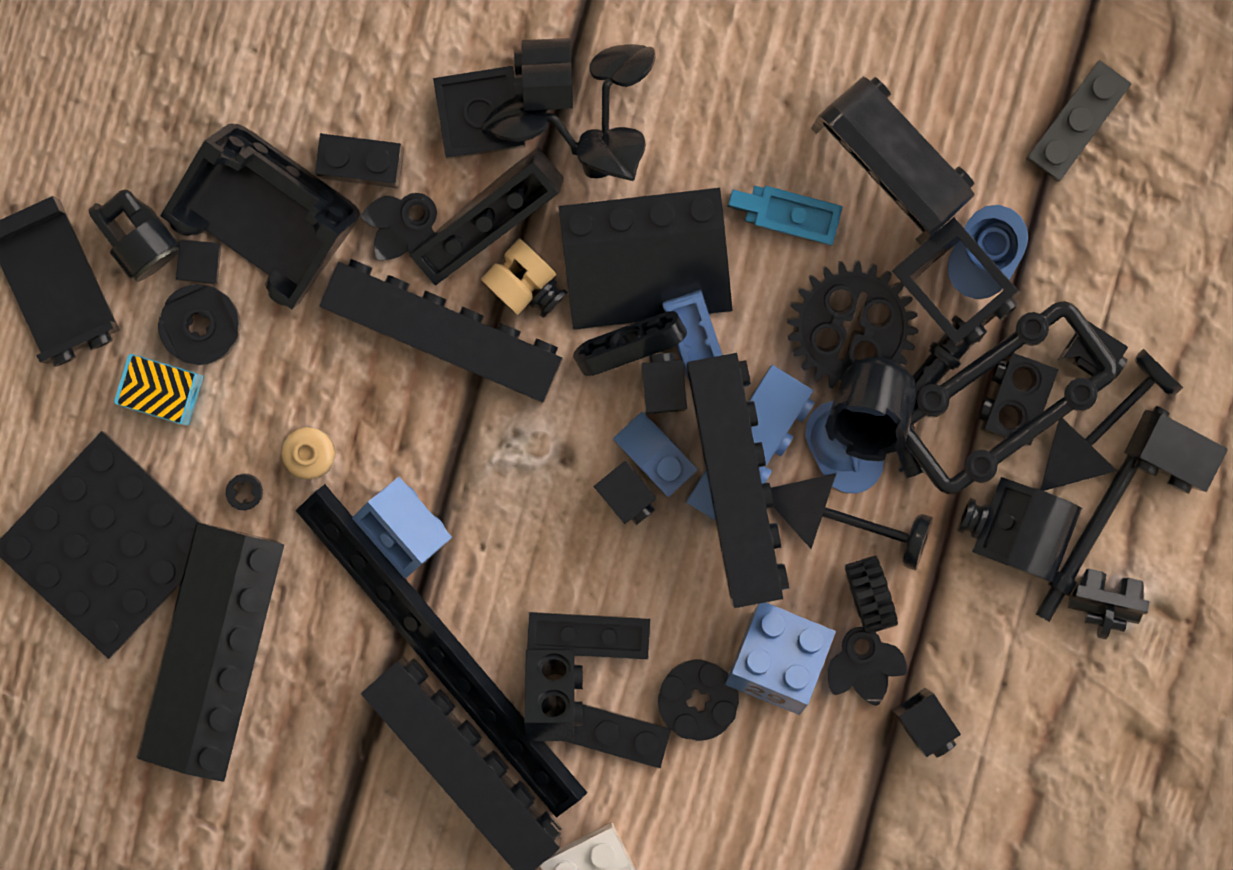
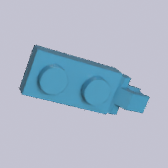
(789, 213)

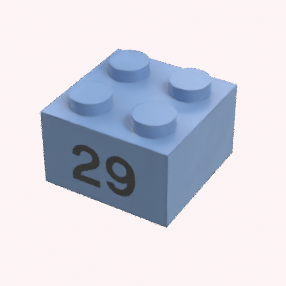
(780, 658)

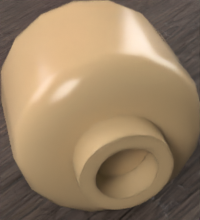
(308, 453)

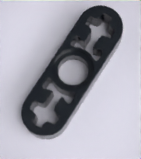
(630, 343)

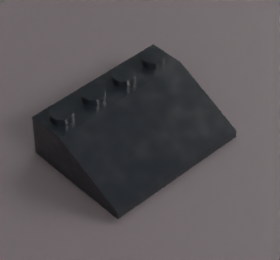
(643, 252)

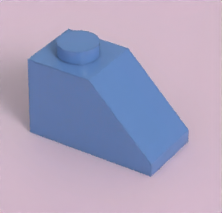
(655, 454)

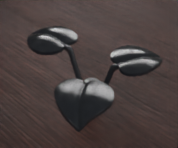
(601, 152)

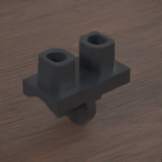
(1107, 608)

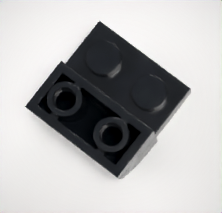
(1027, 529)

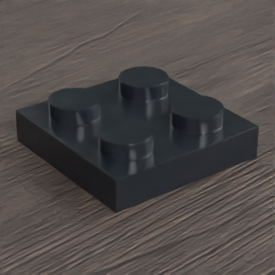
(464, 106)

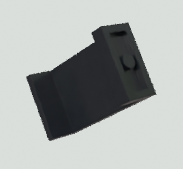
(54, 282)

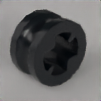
(548, 298)
(256, 491)
(973, 518)

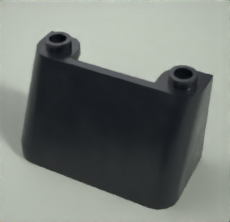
(262, 210)

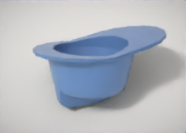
(1001, 237)
(852, 473)

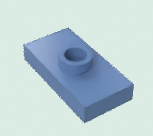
(701, 337)

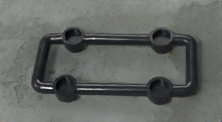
(1078, 396)

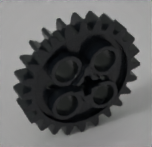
(817, 314)

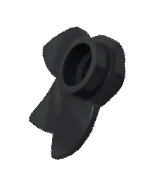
(396, 229)
(866, 671)

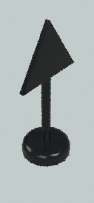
(1074, 457)
(804, 505)

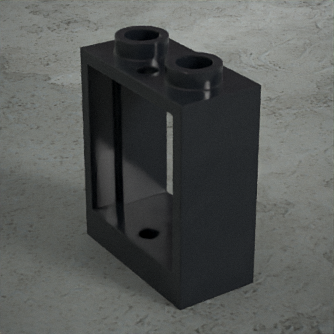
(928, 254)

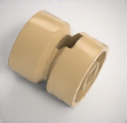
(508, 287)

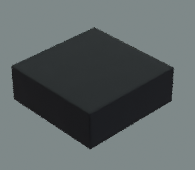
(198, 261)

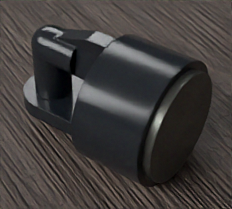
(144, 248)

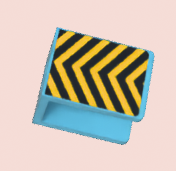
(158, 389)

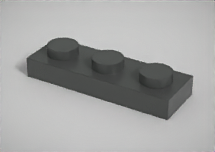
(1078, 121)

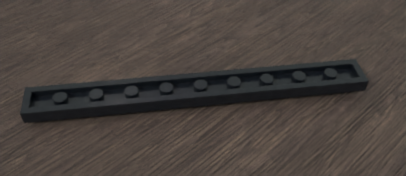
(440, 650)

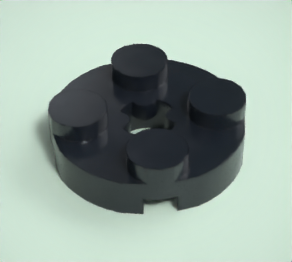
(178, 316)
(688, 721)

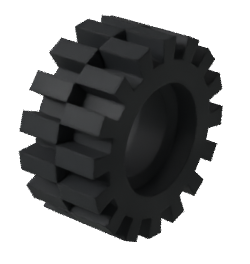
(871, 594)

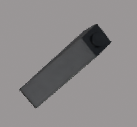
(489, 216)

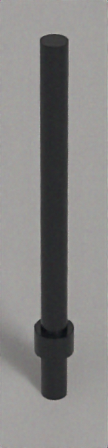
(1064, 580)

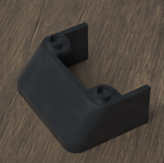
(896, 155)

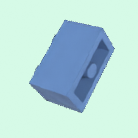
(402, 527)

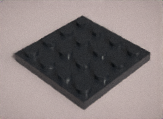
(102, 544)

